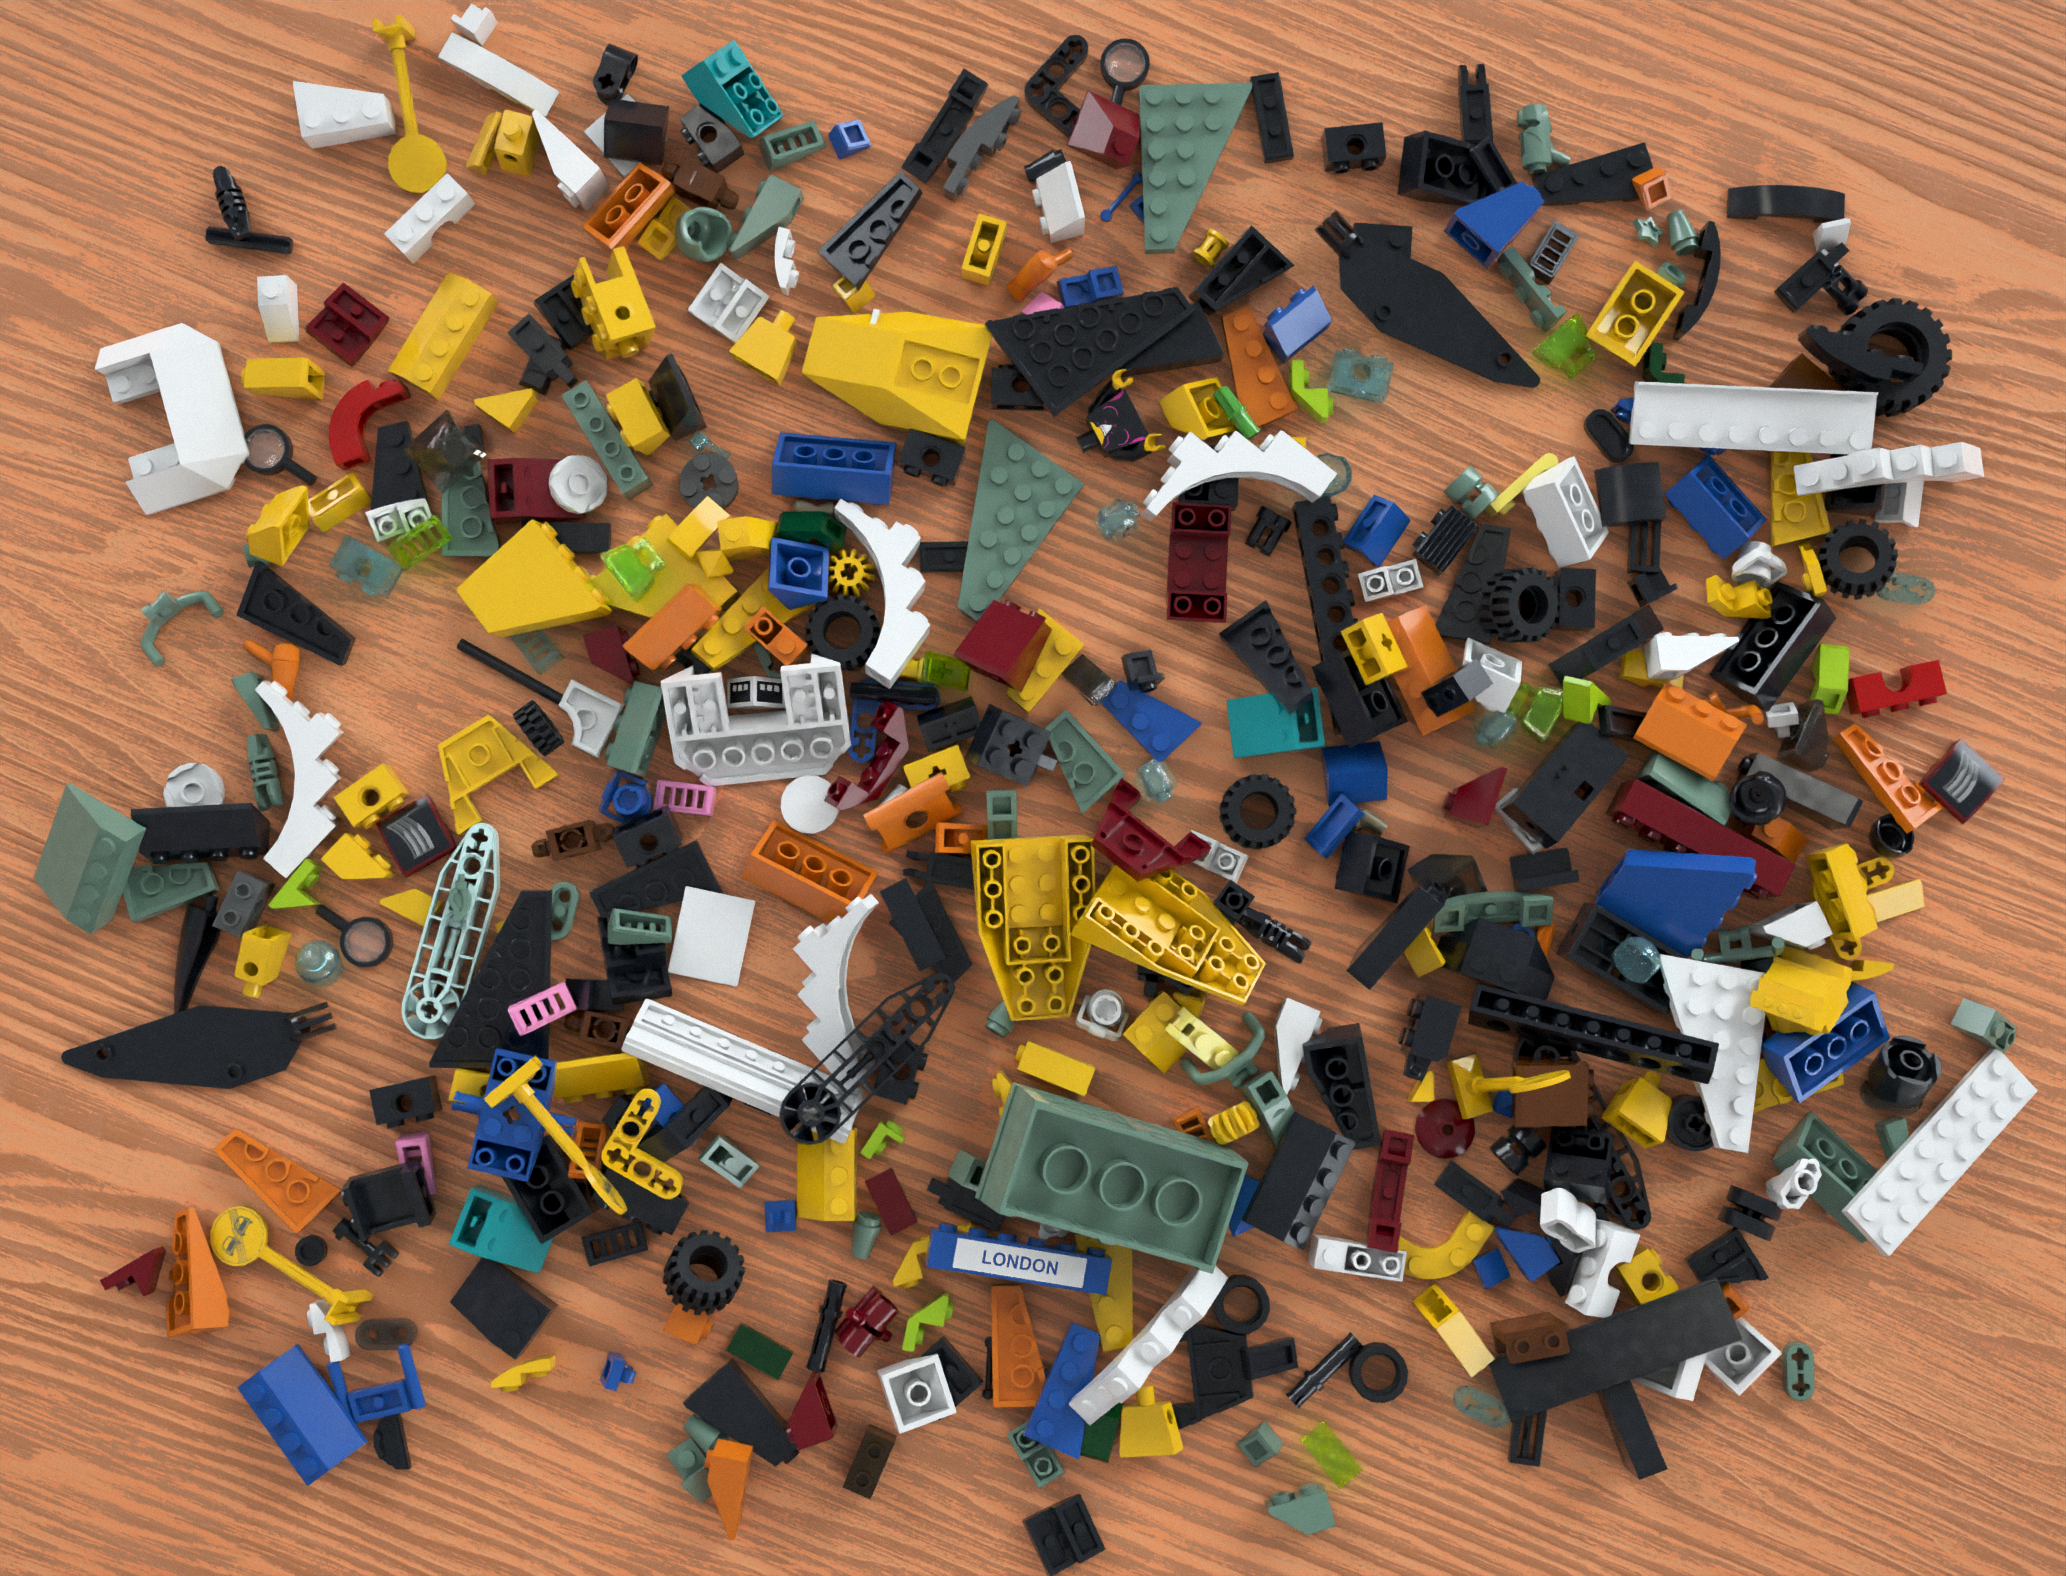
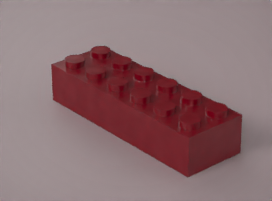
(1688, 831)

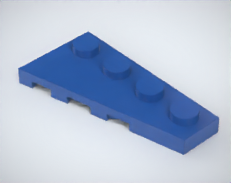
(1053, 1418)

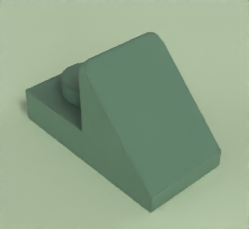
(729, 1160)
(689, 1462)

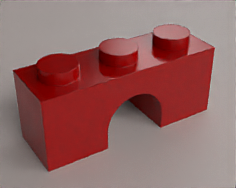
(1919, 683)

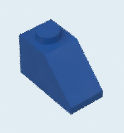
(1529, 1251)

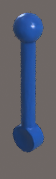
(1106, 214)

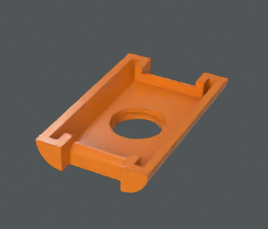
(925, 797)

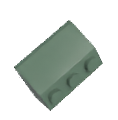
(637, 729)
(1686, 786)

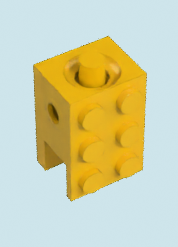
(614, 307)

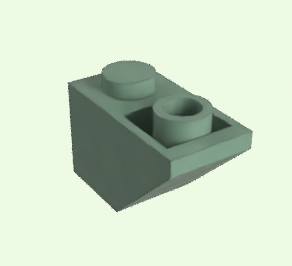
(1984, 1025)
(1304, 1510)

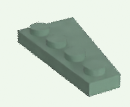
(468, 517)

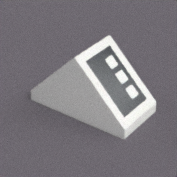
(755, 693)

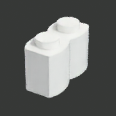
(1568, 1220)

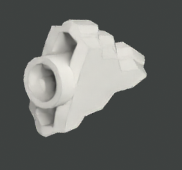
(1794, 1184)

